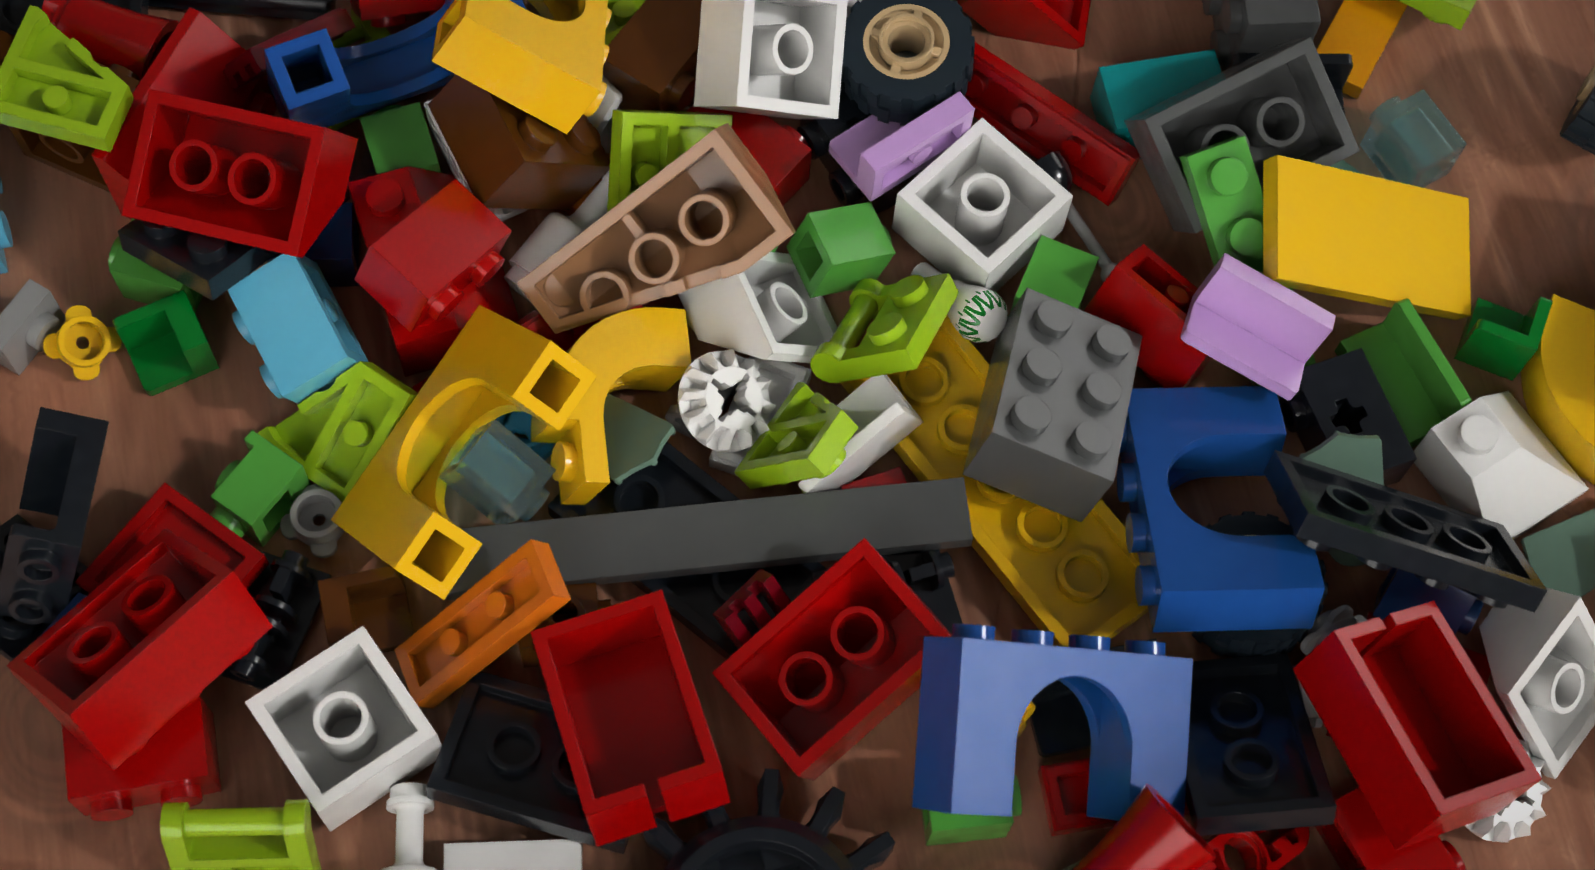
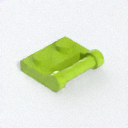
(897, 339)
(239, 837)

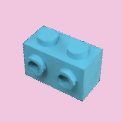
(295, 327)

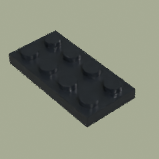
(1403, 532)
(690, 597)

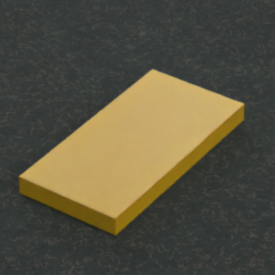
(1365, 238)

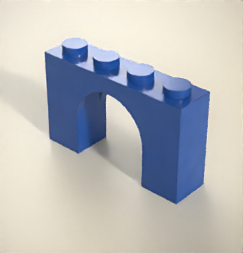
(334, 85)
(1186, 571)
(982, 686)

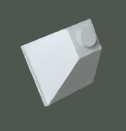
(761, 312)
(1497, 465)
(1545, 673)

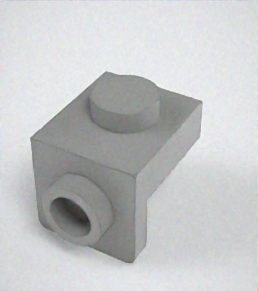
(26, 324)

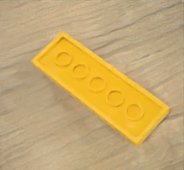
(1056, 568)

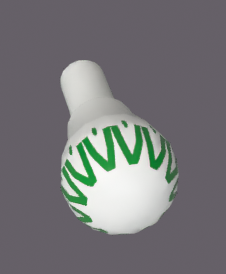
(976, 312)

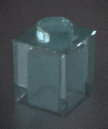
(1412, 140)
(499, 475)

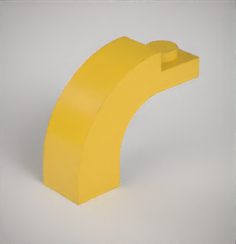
(626, 351)
(1561, 384)

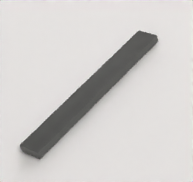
(735, 533)

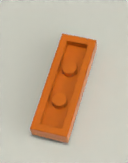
(482, 624)

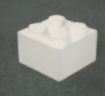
(771, 57)
(980, 209)
(346, 728)

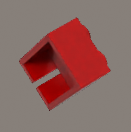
(629, 717)
(1415, 724)

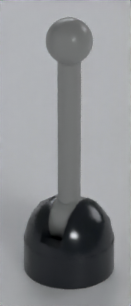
(1059, 170)

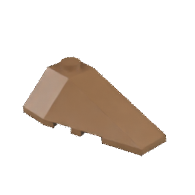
(682, 228)

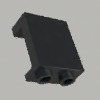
(61, 483)

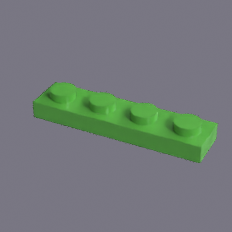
(1228, 202)

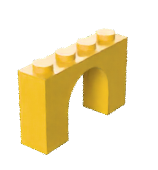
(531, 61)
(483, 375)

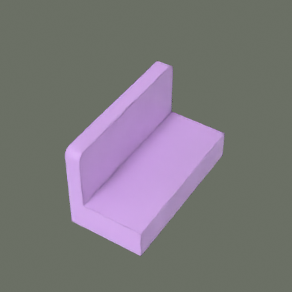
(886, 154)
(1255, 326)

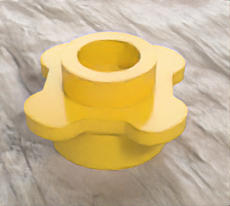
(82, 324)

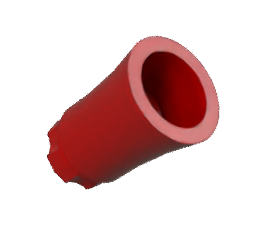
(111, 31)
(1149, 838)

